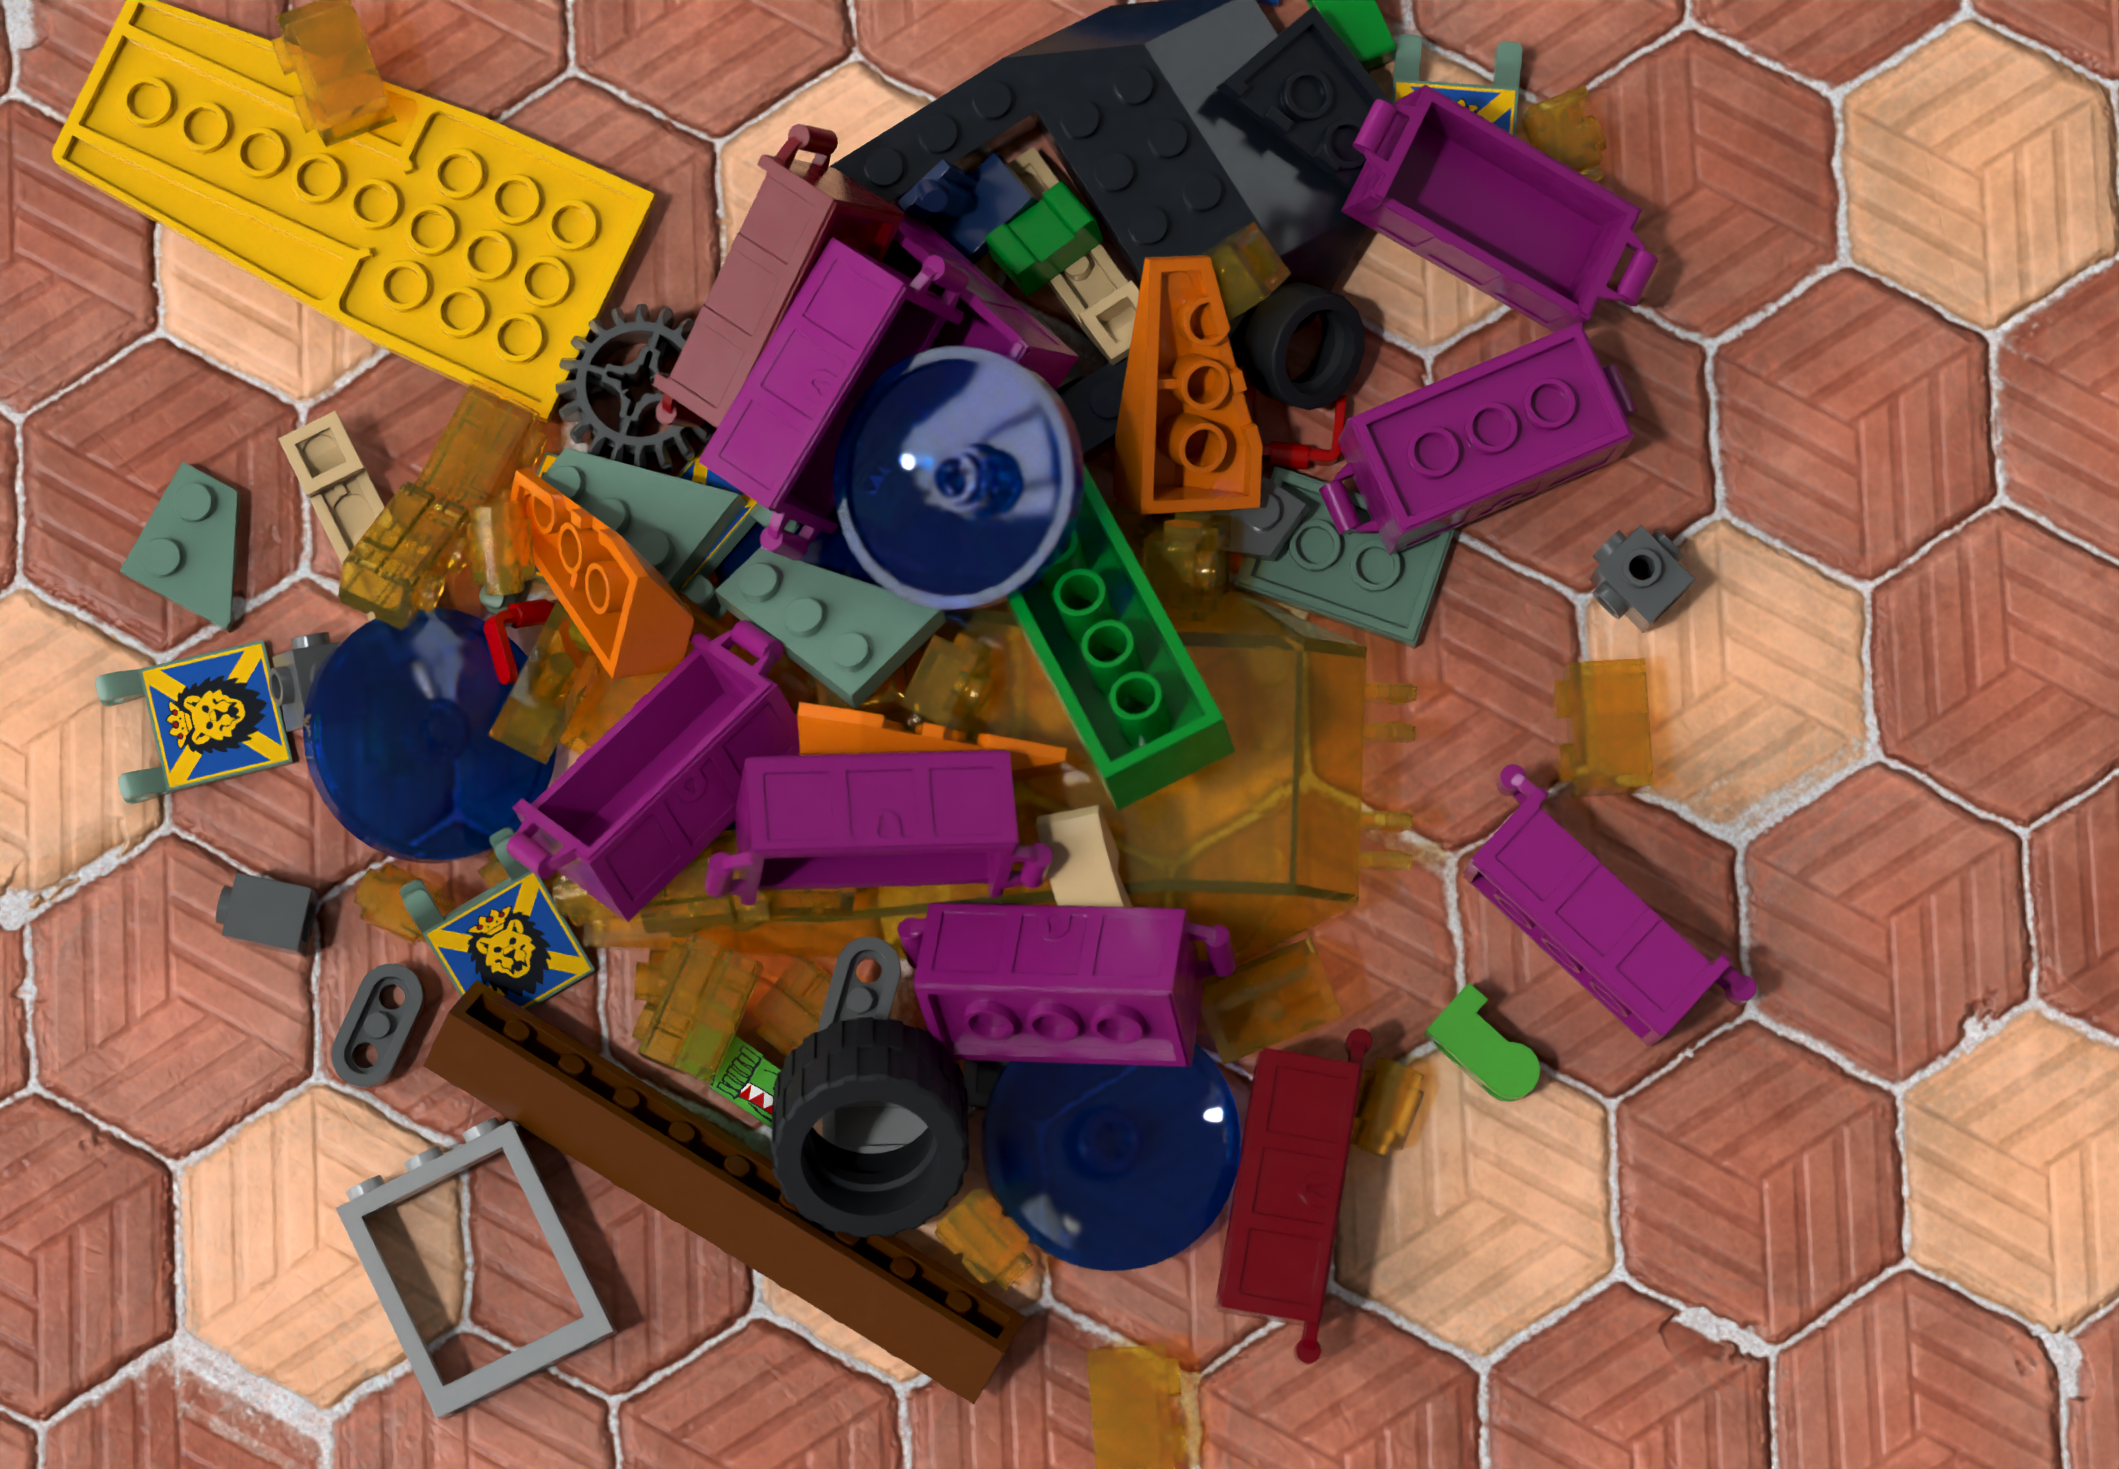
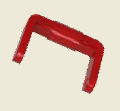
(1300, 455)
(517, 616)

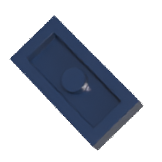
(969, 205)

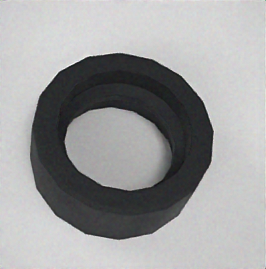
(1337, 356)

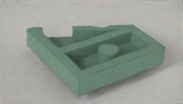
(191, 546)

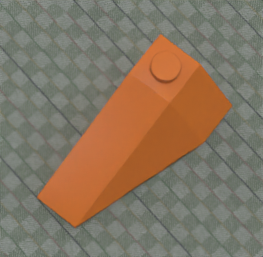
(1183, 405)
(604, 584)
(848, 731)

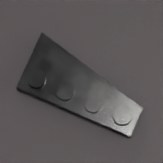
(1309, 94)

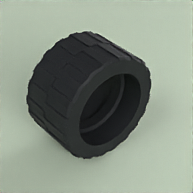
(867, 1190)

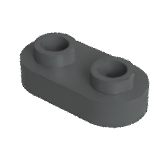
(849, 996)
(375, 1025)

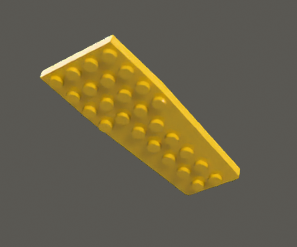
(415, 235)

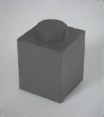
(267, 914)

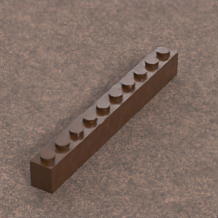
(719, 1190)

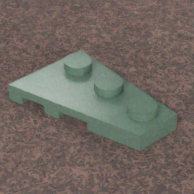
(656, 513)
(829, 623)

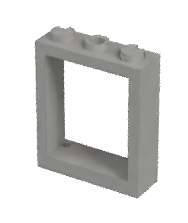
(427, 1170)

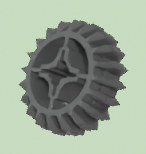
(589, 372)

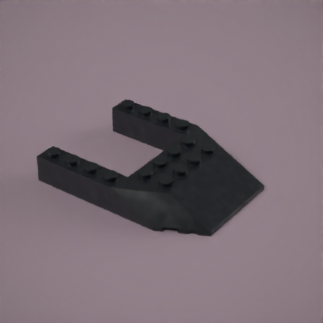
(1148, 147)

